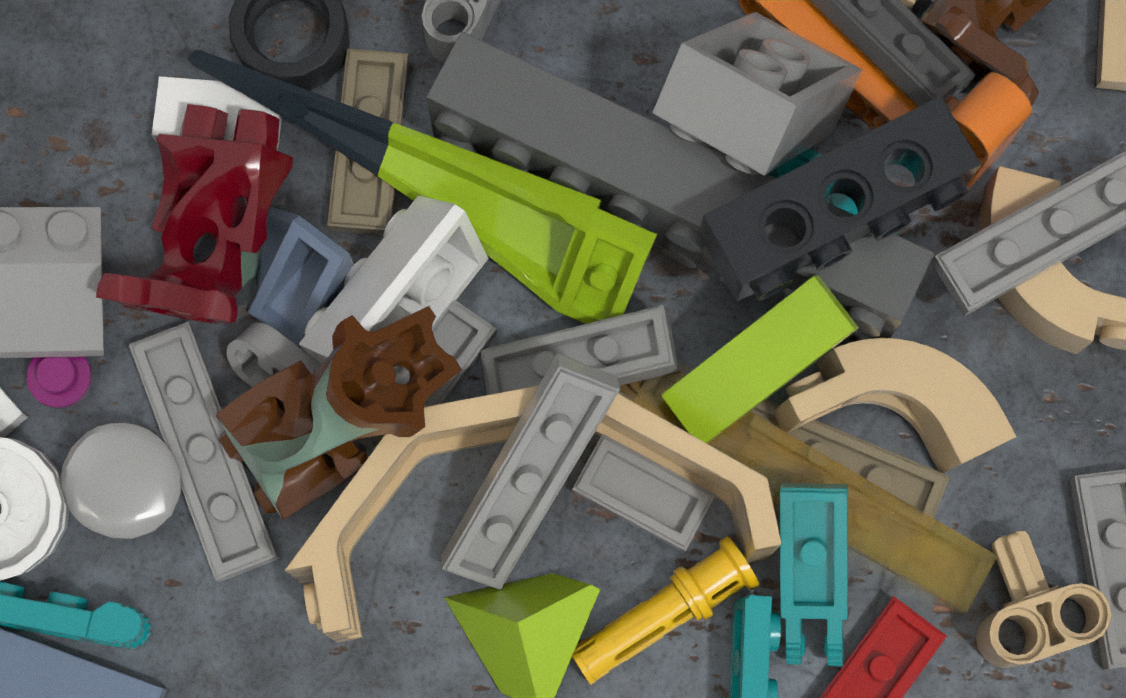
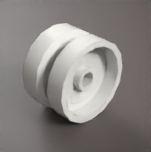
(31, 508)

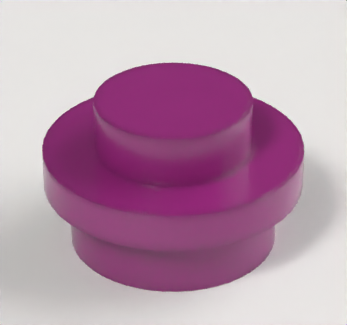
(59, 380)

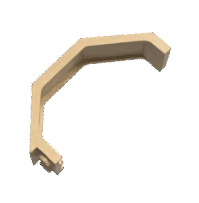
(489, 421)

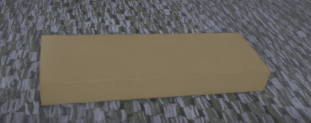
(378, 86)

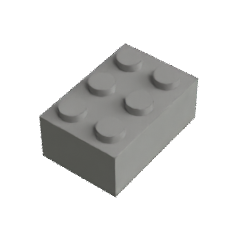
(755, 93)

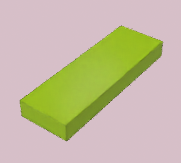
(760, 360)

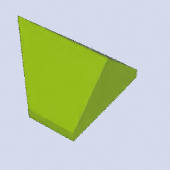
(526, 630)

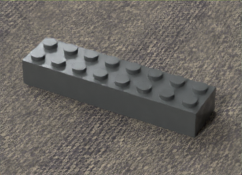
(644, 173)

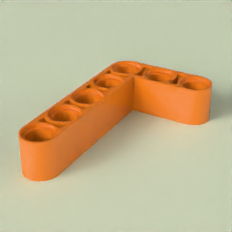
(986, 115)

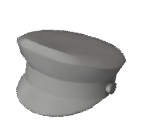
(121, 480)

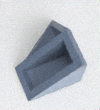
(296, 274)

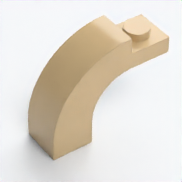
(1055, 302)
(923, 385)

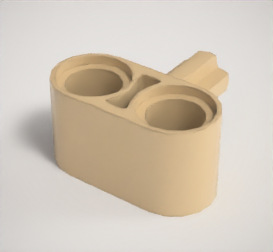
(1037, 608)

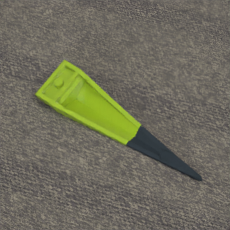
(532, 227)

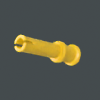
(689, 595)

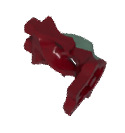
(227, 197)

